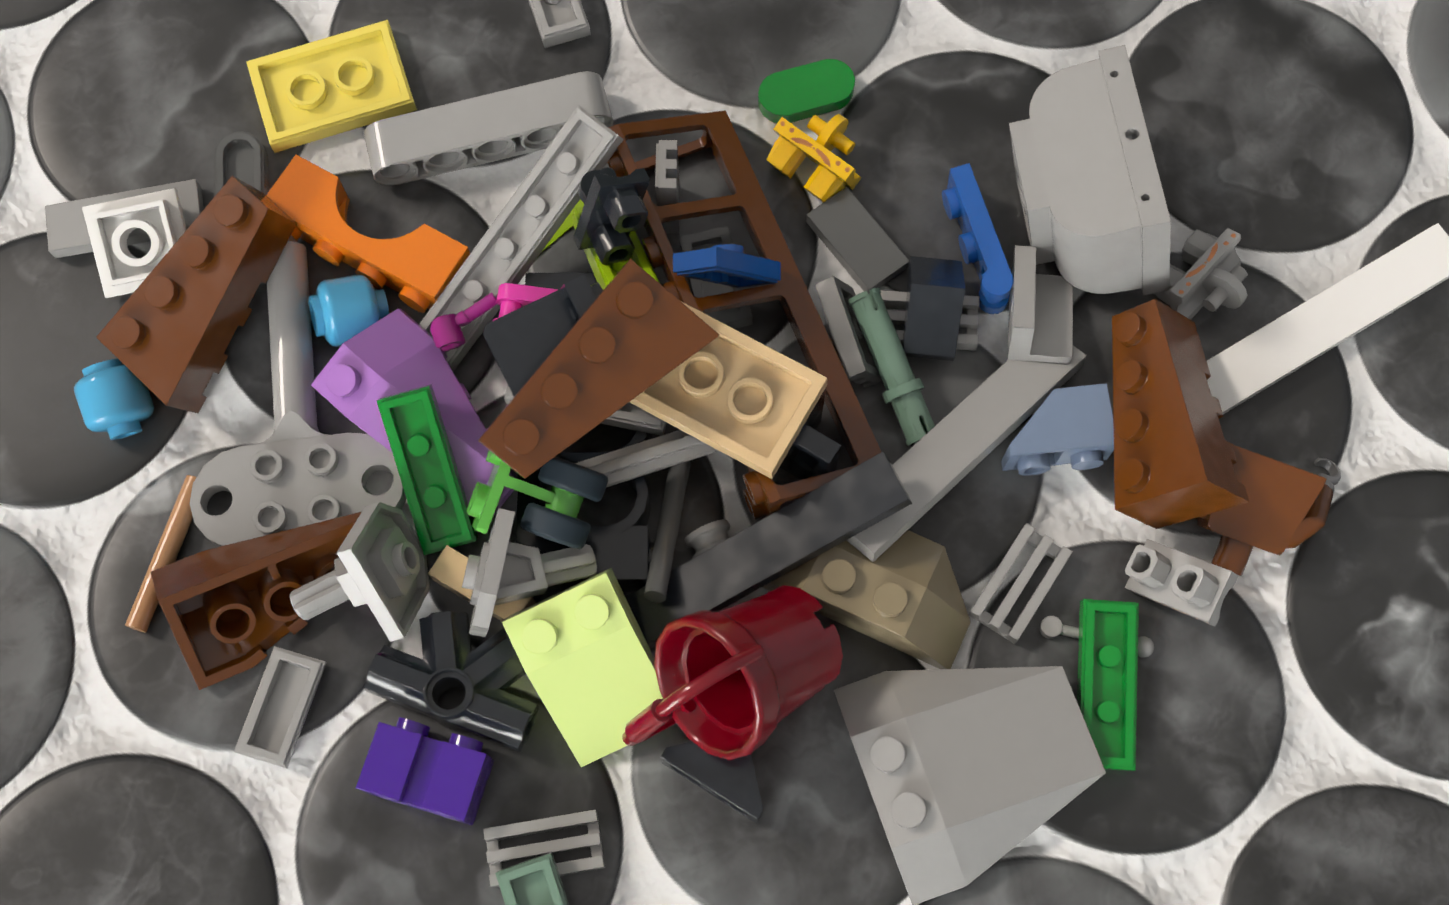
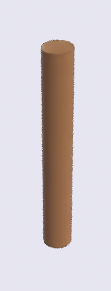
(165, 554)

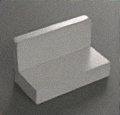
(1039, 313)

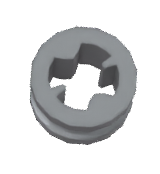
(707, 536)

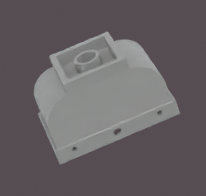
(1089, 186)

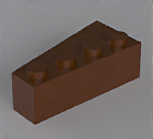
(198, 294)
(1166, 422)

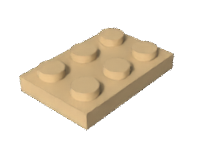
(737, 398)

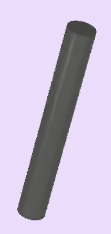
(667, 533)

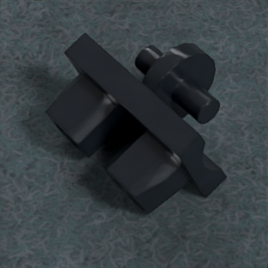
(611, 212)

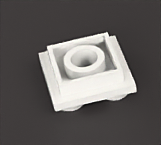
(114, 220)

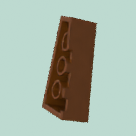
(604, 361)

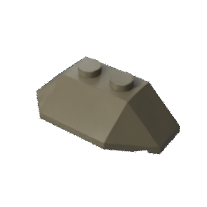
(899, 599)

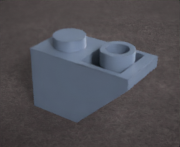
(1067, 428)

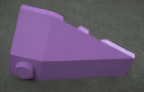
(396, 358)

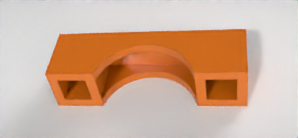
(412, 264)

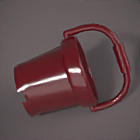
(739, 671)

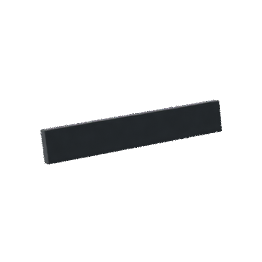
(775, 545)

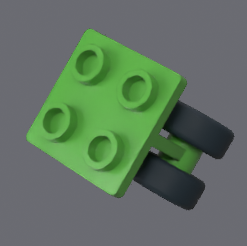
(559, 516)

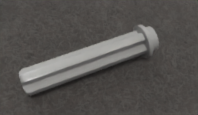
(648, 456)

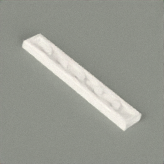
(1329, 318)

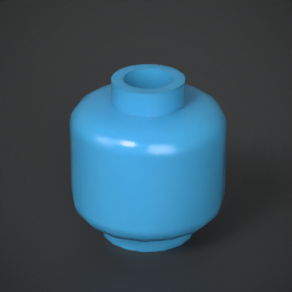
(345, 308)
(113, 399)

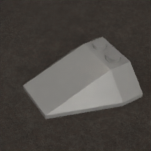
(966, 763)

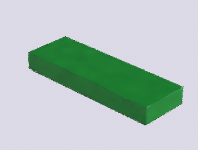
(427, 469)
(1109, 678)

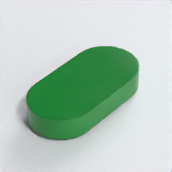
(806, 90)

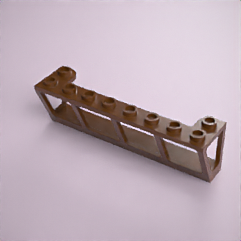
(747, 197)

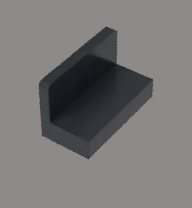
(812, 451)

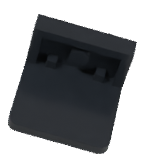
(531, 333)

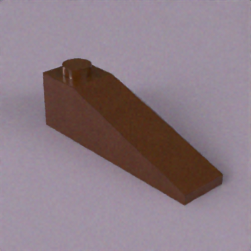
(236, 597)

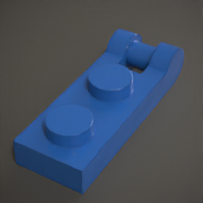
(978, 238)

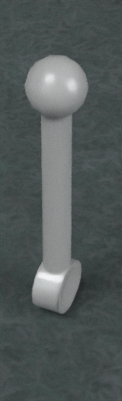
(1052, 627)

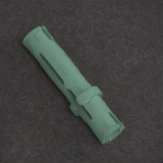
(893, 366)

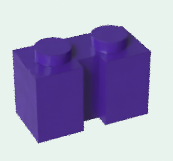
(426, 772)

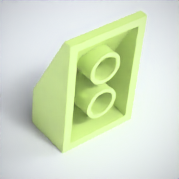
(586, 663)

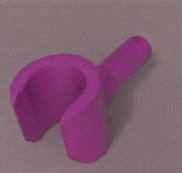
(447, 328)

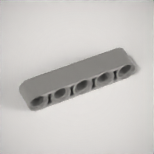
(480, 128)

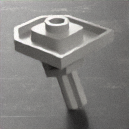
(377, 567)
(517, 571)

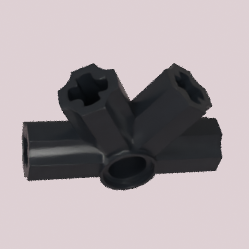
(450, 664)

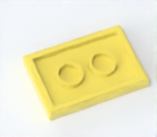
(330, 86)

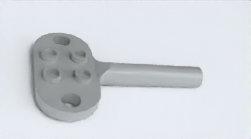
(298, 471)

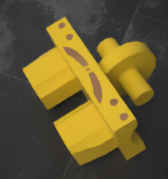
(795, 146)

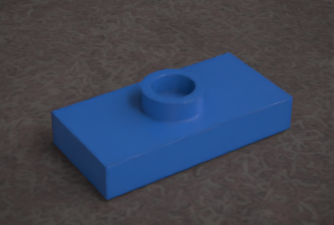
(727, 266)

